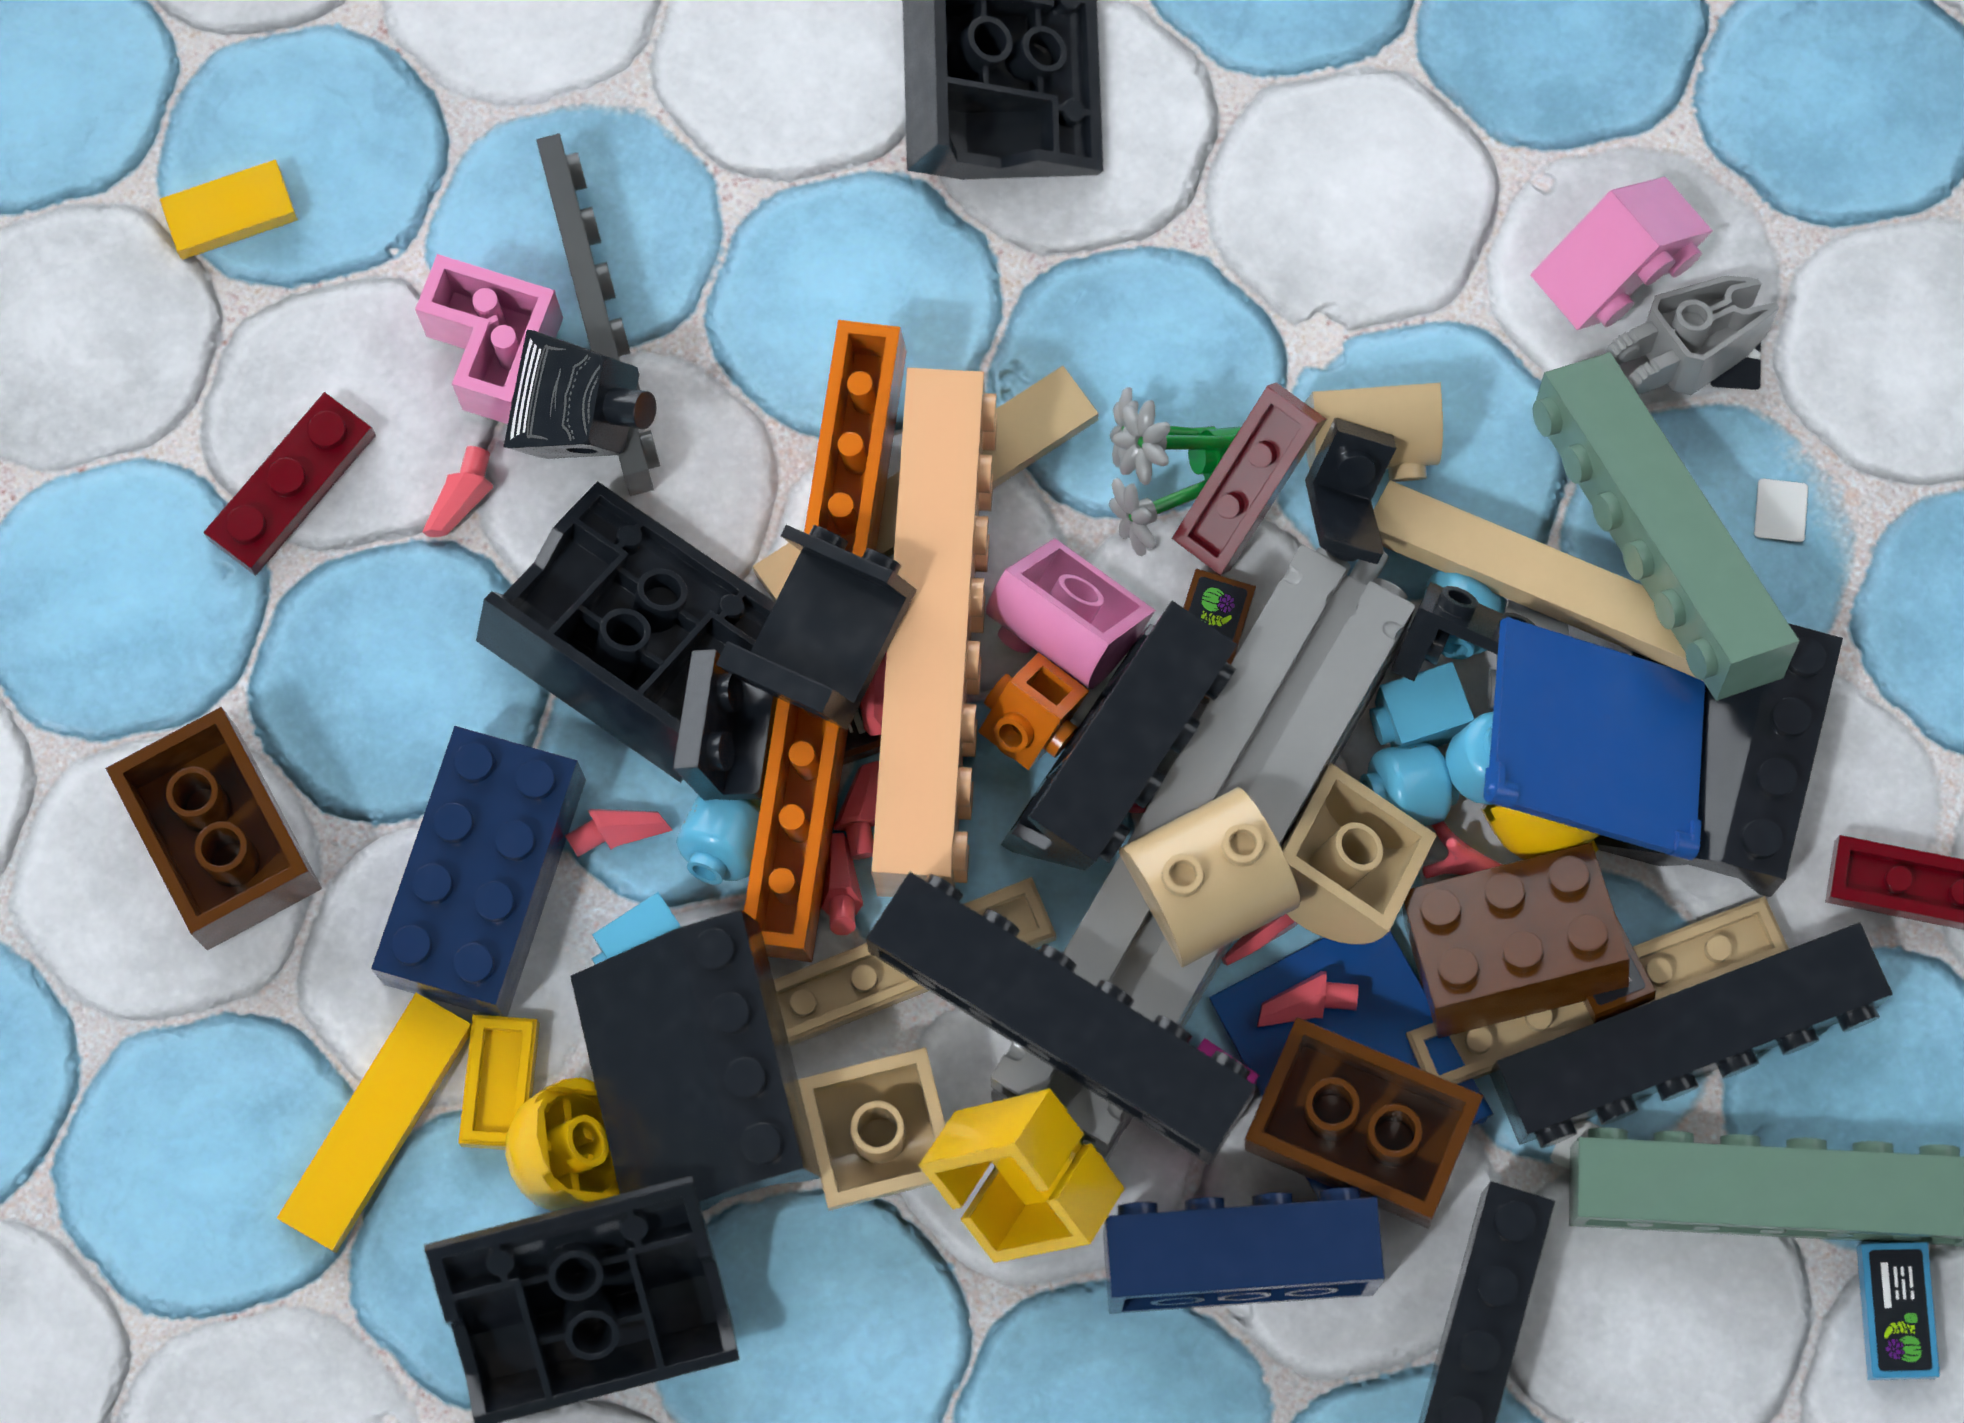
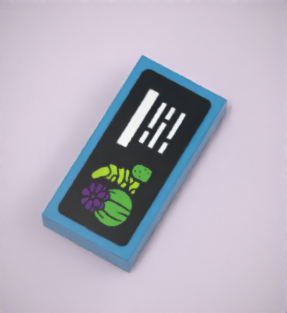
(1897, 1311)

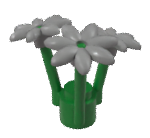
(1140, 444)

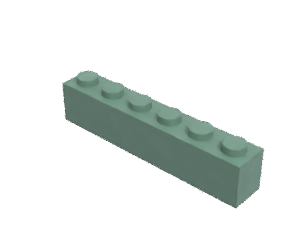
(1664, 527)
(1767, 1189)

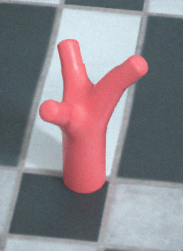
(1461, 857)

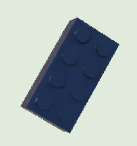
(479, 872)
(1243, 1252)

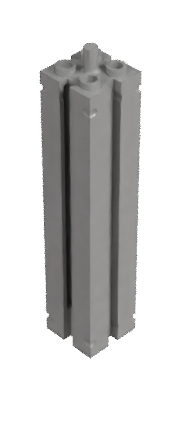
(1272, 734)

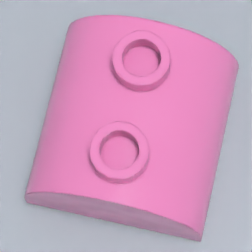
(1067, 613)

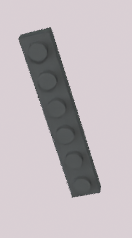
(593, 288)

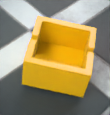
(1044, 1183)

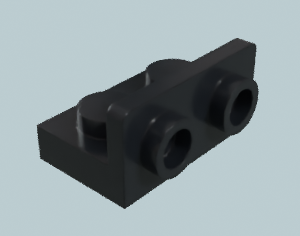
(723, 732)

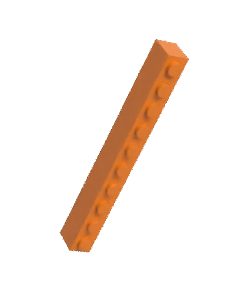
(805, 749)

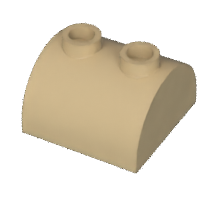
(1405, 411)
(1352, 859)
(1212, 875)
(873, 1126)

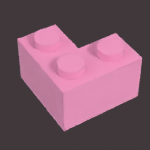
(1619, 245)
(488, 319)

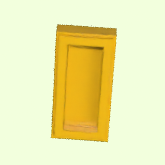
(228, 209)
(497, 1078)

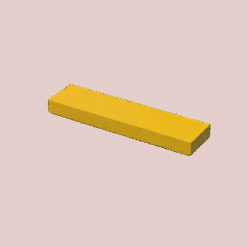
(375, 1123)

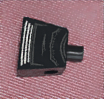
(574, 401)

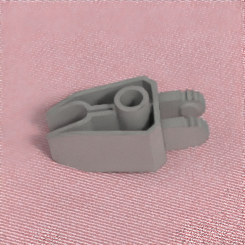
(1695, 334)

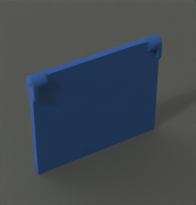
(1596, 740)
(1387, 1009)

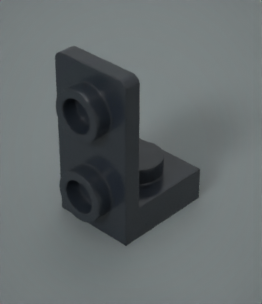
(1343, 487)
(1445, 613)

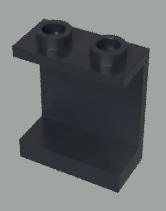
(825, 627)

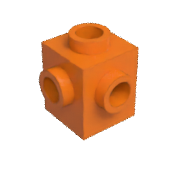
(1033, 711)

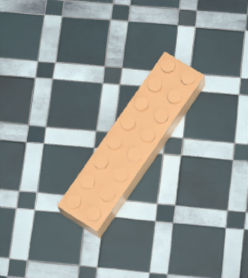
(932, 654)

